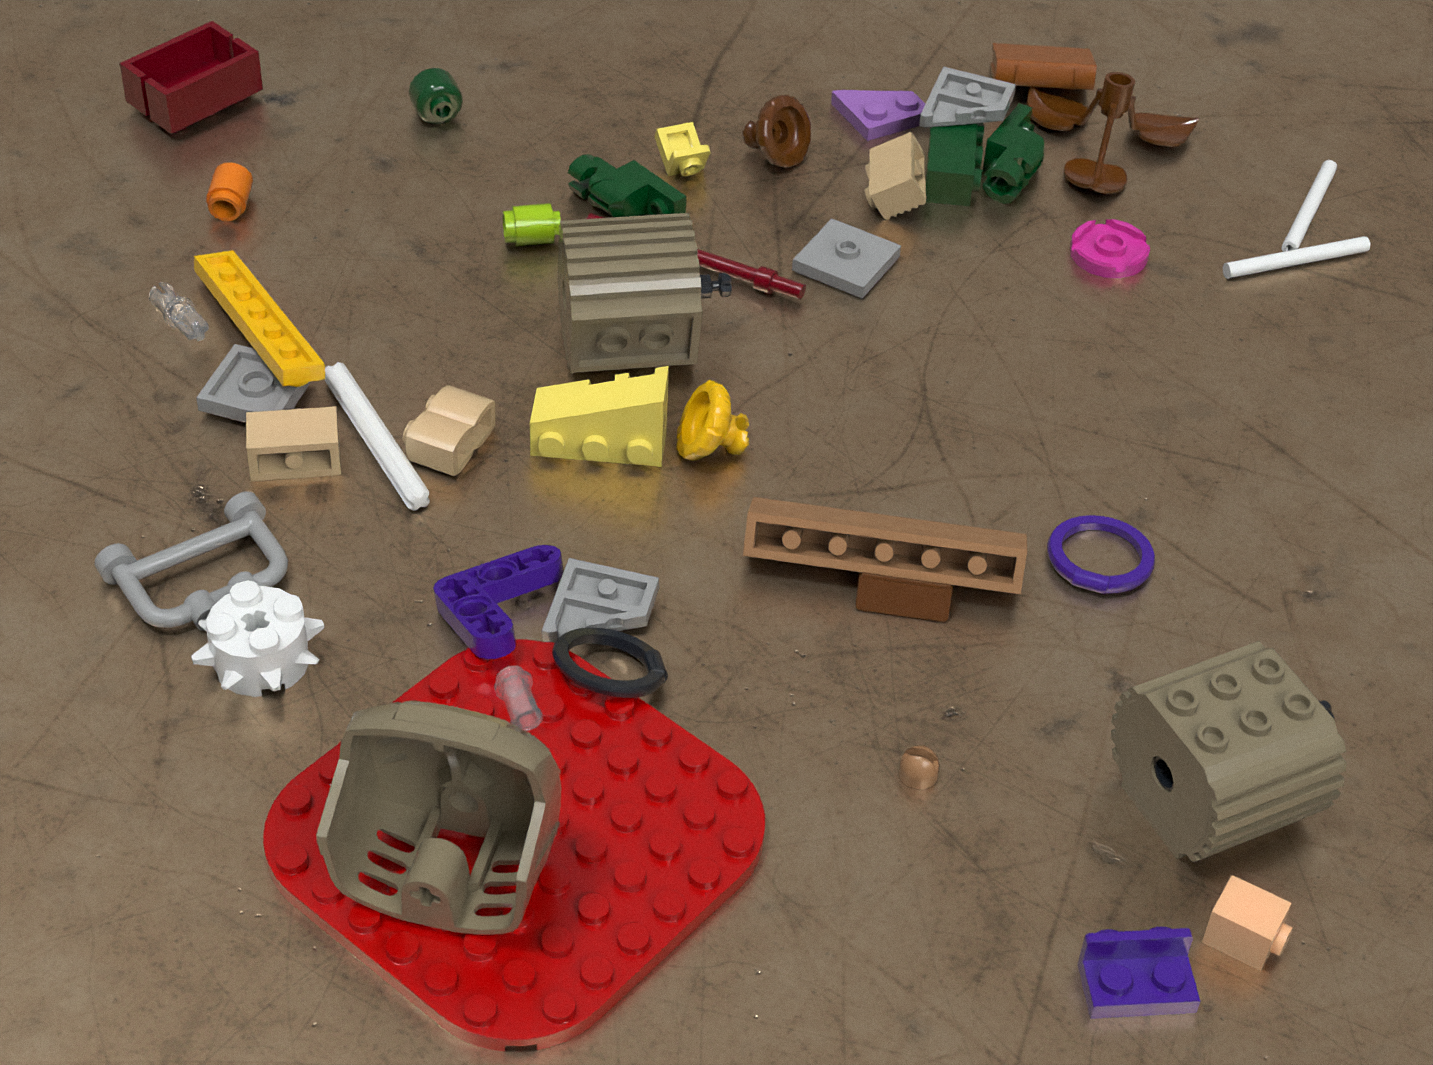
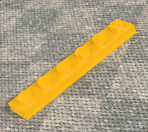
(259, 319)

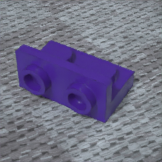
(1138, 973)

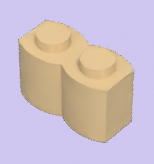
(449, 429)

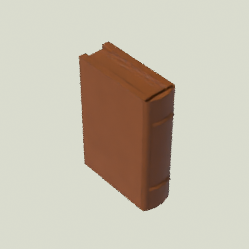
(1043, 66)

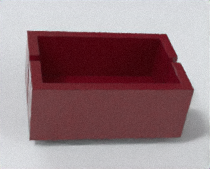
(191, 76)

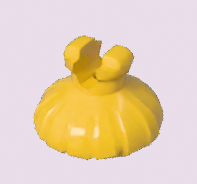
(709, 423)

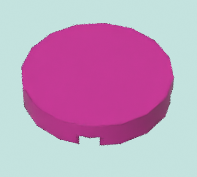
(1109, 248)

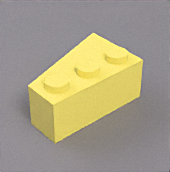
(603, 421)

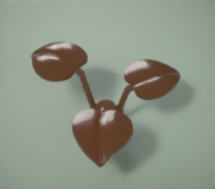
(1114, 100)

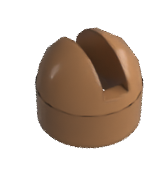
(919, 767)

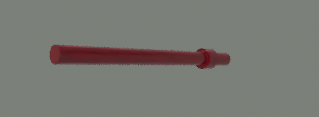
(763, 279)

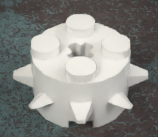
(257, 639)

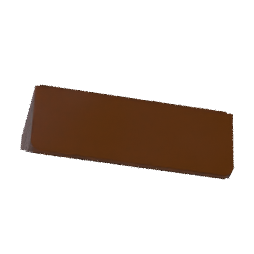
(904, 597)

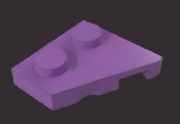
(878, 112)

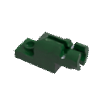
(1012, 156)
(624, 190)

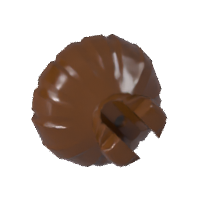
(780, 131)

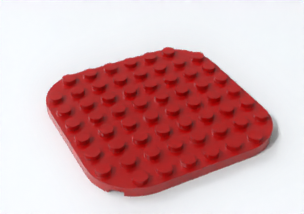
(641, 857)

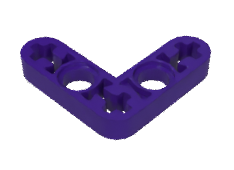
(471, 597)

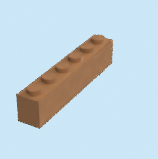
(886, 545)

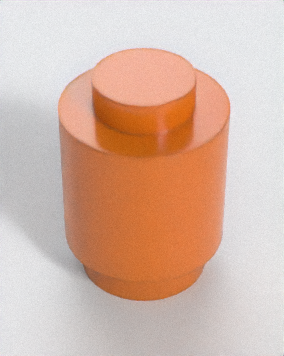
(229, 191)

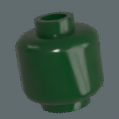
(434, 93)

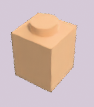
(1248, 923)

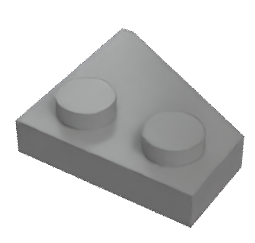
(966, 99)
(599, 598)

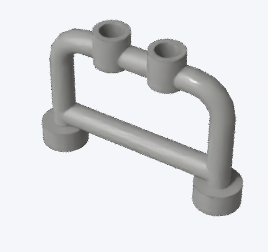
(246, 516)

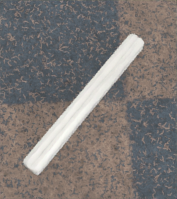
(377, 437)

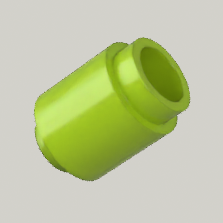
(531, 224)

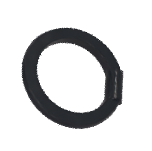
(642, 651)

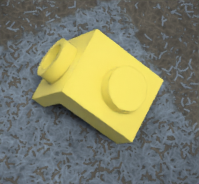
(681, 149)

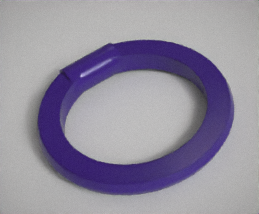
(1094, 581)

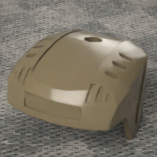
(432, 769)

